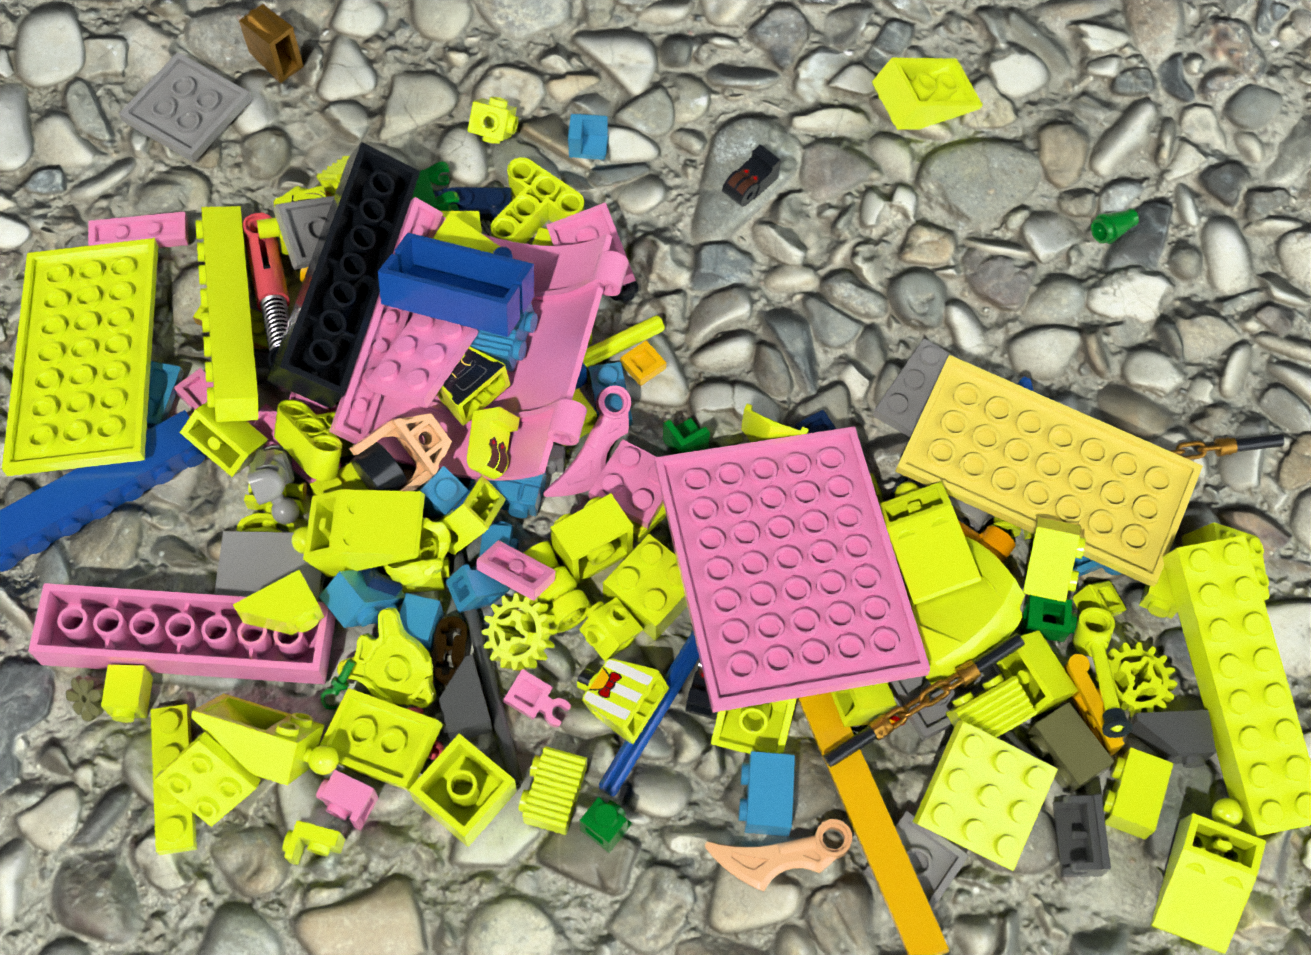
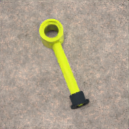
(1092, 639)

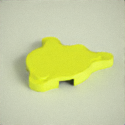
(394, 664)

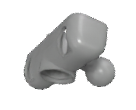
(268, 477)

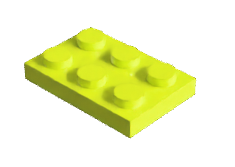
(381, 738)

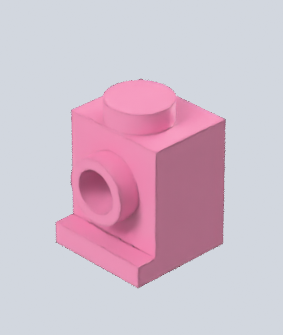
(347, 798)

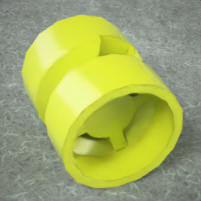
(564, 601)

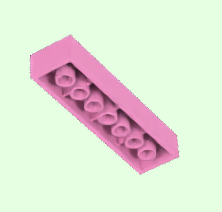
(172, 635)

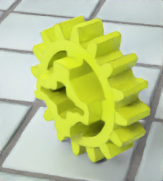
(509, 643)
(1152, 682)

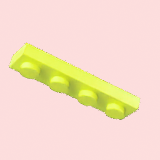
(173, 820)

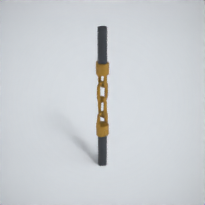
(1231, 445)
(882, 726)

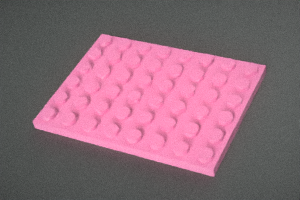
(788, 569)

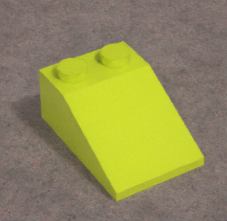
(925, 91)

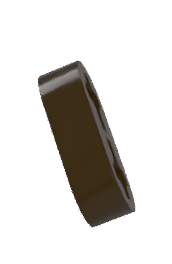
(441, 648)

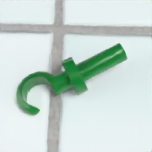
(339, 683)

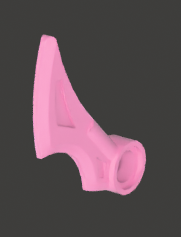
(592, 457)

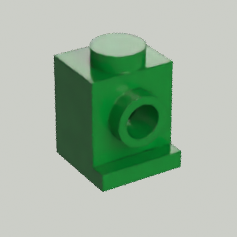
(1058, 612)
(605, 823)

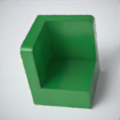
(685, 436)

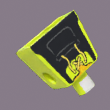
(473, 384)

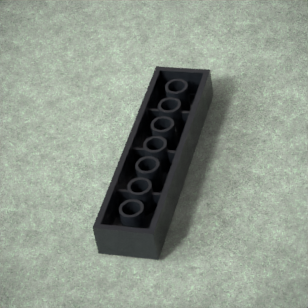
(343, 277)

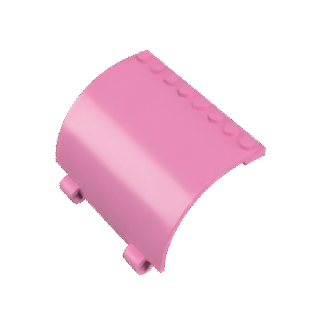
(541, 386)

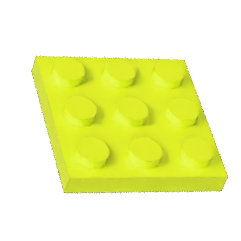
(985, 795)

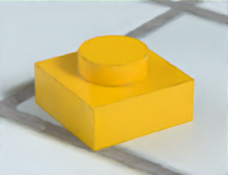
(643, 363)

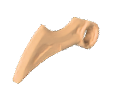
(763, 863)

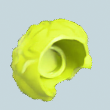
(432, 552)

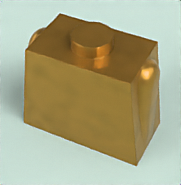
(271, 42)

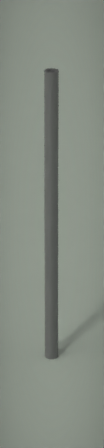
(490, 684)

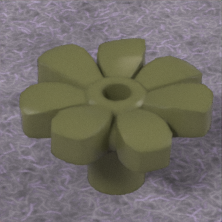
(86, 697)

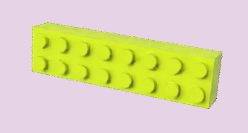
(1242, 684)

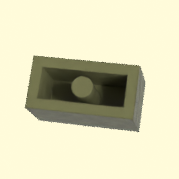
(1070, 748)

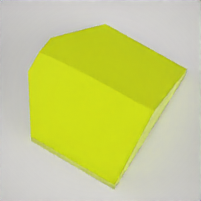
(760, 428)

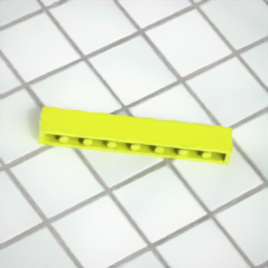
(228, 315)

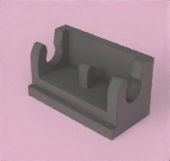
(1081, 836)

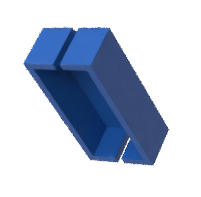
(457, 284)

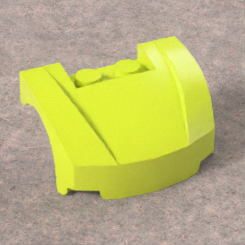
(969, 619)

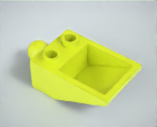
(360, 529)
(928, 541)
(266, 739)
(1201, 888)

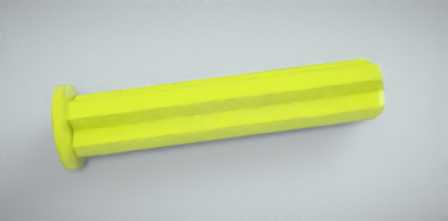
(623, 340)

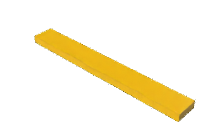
(875, 832)

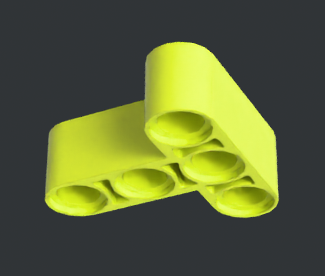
(530, 200)
(309, 439)

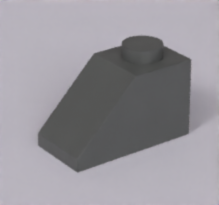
(464, 704)
(1177, 735)

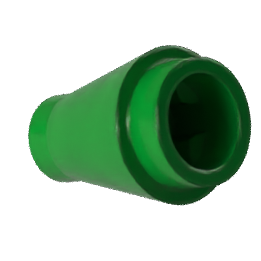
(1112, 225)

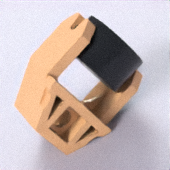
(378, 467)

